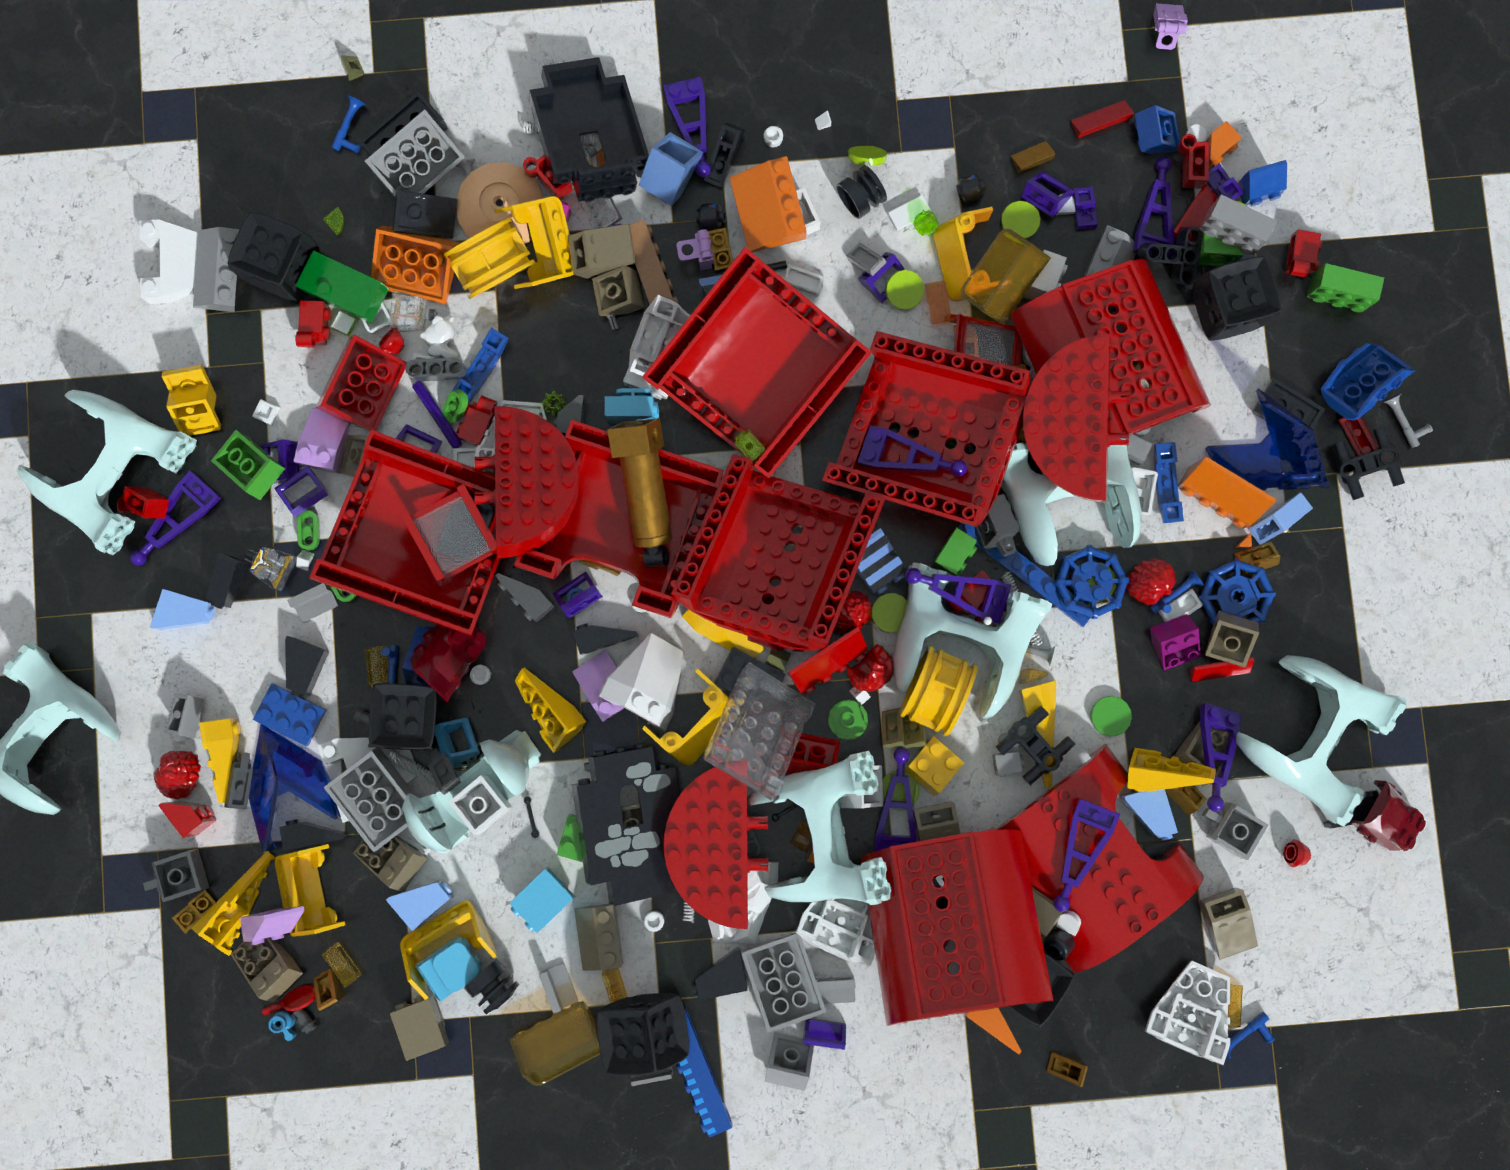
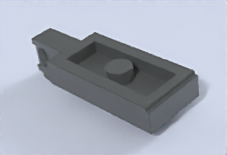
(443, 772)
(239, 782)

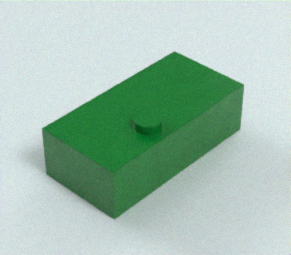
(342, 287)

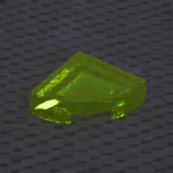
(335, 220)

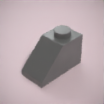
(572, 411)

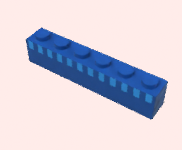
(703, 1086)

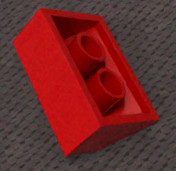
(813, 754)

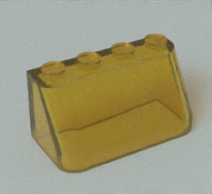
(1004, 275)
(556, 1044)

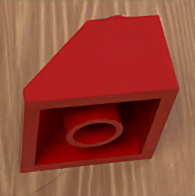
(188, 817)

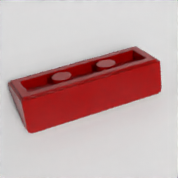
(1101, 119)
(1197, 211)
(1359, 435)
(1218, 670)

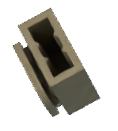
(419, 1027)

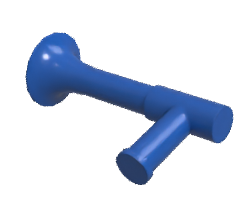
(354, 105)
(1163, 604)
(392, 653)
(1257, 1023)

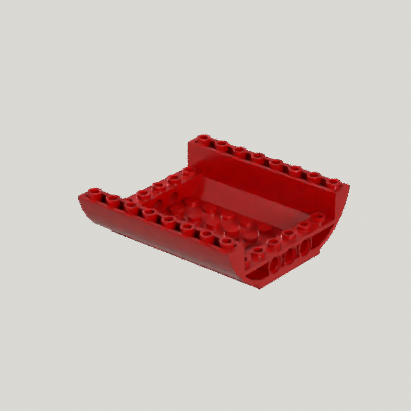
(1149, 338)
(945, 399)
(744, 550)
(987, 917)

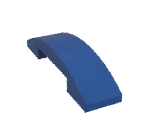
(482, 364)
(1166, 485)

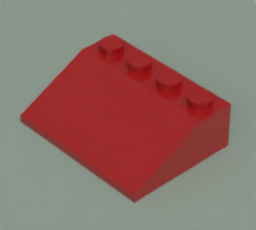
(361, 384)
(828, 661)

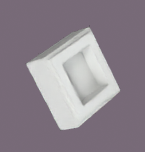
(266, 412)

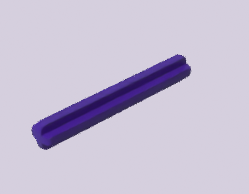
(436, 414)

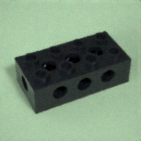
(399, 120)

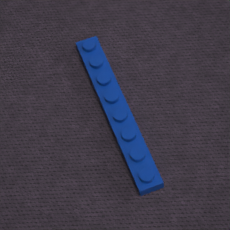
(1031, 576)

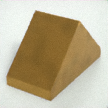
(327, 989)
(1067, 1068)

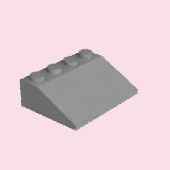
(415, 157)
(372, 798)
(783, 981)

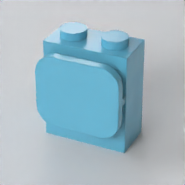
(630, 405)
(541, 900)
(449, 968)

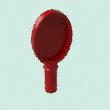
(293, 1000)

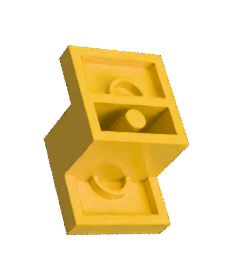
(191, 400)

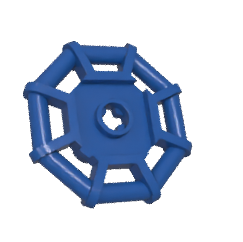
(1101, 576)
(1238, 583)

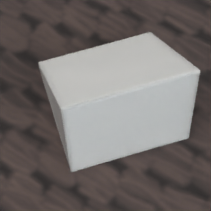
(823, 121)
(304, 560)
(860, 696)

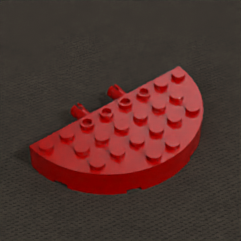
(1070, 417)
(532, 481)
(709, 847)

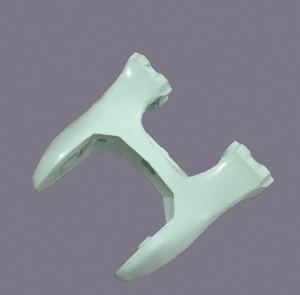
(1031, 491)
(87, 500)
(1002, 644)
(50, 703)
(1340, 704)
(506, 764)
(821, 797)

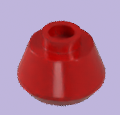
(392, 342)
(1296, 853)

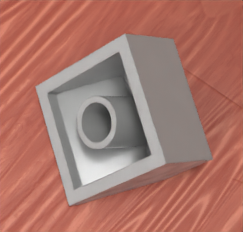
(789, 1062)

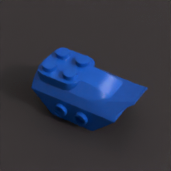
(1363, 380)

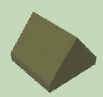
(352, 67)
(778, 659)

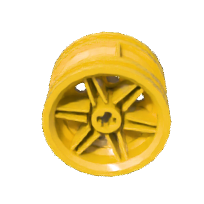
(489, 258)
(938, 690)

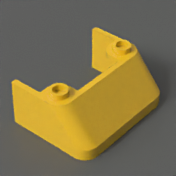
(549, 238)
(952, 250)
(693, 745)
(301, 886)
(459, 921)

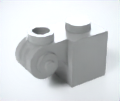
(1138, 447)
(1009, 763)

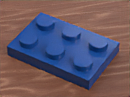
(289, 715)

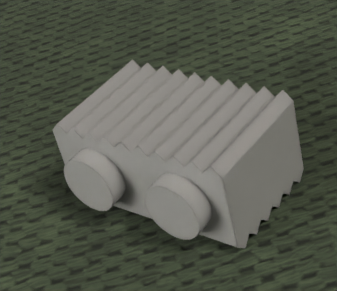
(184, 715)

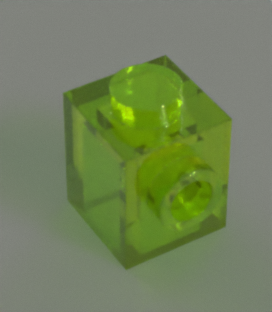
(749, 444)

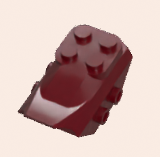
(446, 657)
(1391, 820)

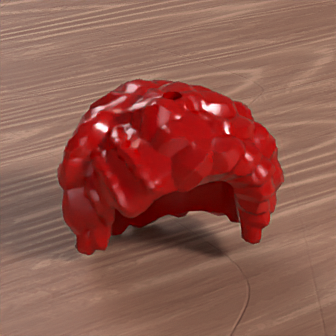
(1151, 581)
(855, 612)
(872, 671)
(177, 774)

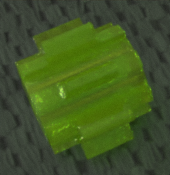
(925, 222)
(549, 399)

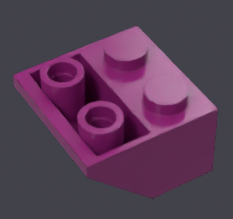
(1176, 641)

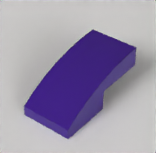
(1223, 184)
(1084, 208)

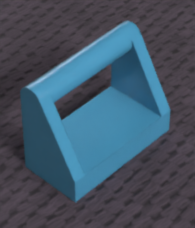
(442, 734)

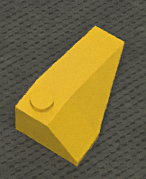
(722, 636)
(555, 715)
(222, 742)
(1154, 772)

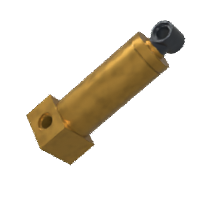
(638, 449)

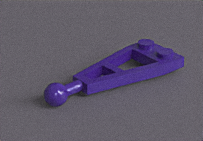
(684, 92)
(1162, 165)
(875, 445)
(199, 493)
(994, 600)
(1226, 721)
(1097, 817)
(882, 840)

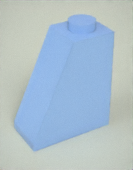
(1280, 518)
(179, 610)
(1152, 811)
(420, 903)

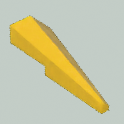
(1044, 696)
(222, 921)

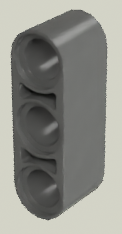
(427, 365)

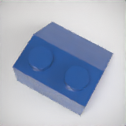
(1157, 130)
(1264, 183)

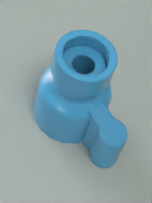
(283, 1022)

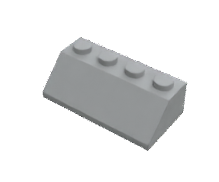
(1112, 249)
(213, 278)

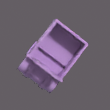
(1169, 21)
(701, 250)

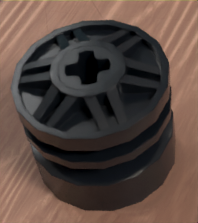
(861, 192)
(491, 986)

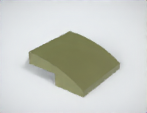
(900, 731)

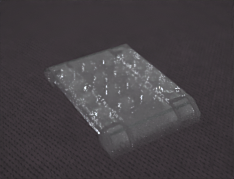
(759, 731)

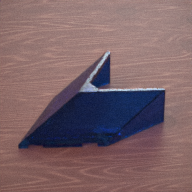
(1282, 459)
(280, 769)

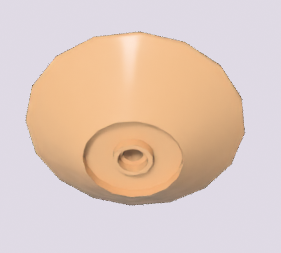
(491, 184)

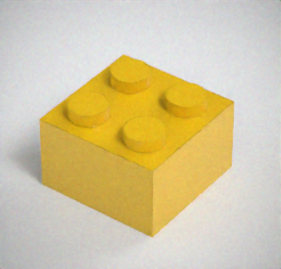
(933, 766)

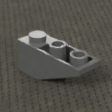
(531, 599)

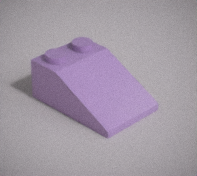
(322, 442)
(591, 679)
(269, 924)

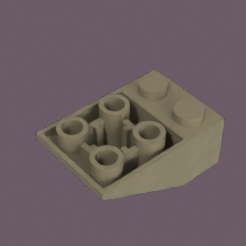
(601, 250)
(936, 821)
(392, 863)
(1229, 922)
(266, 968)

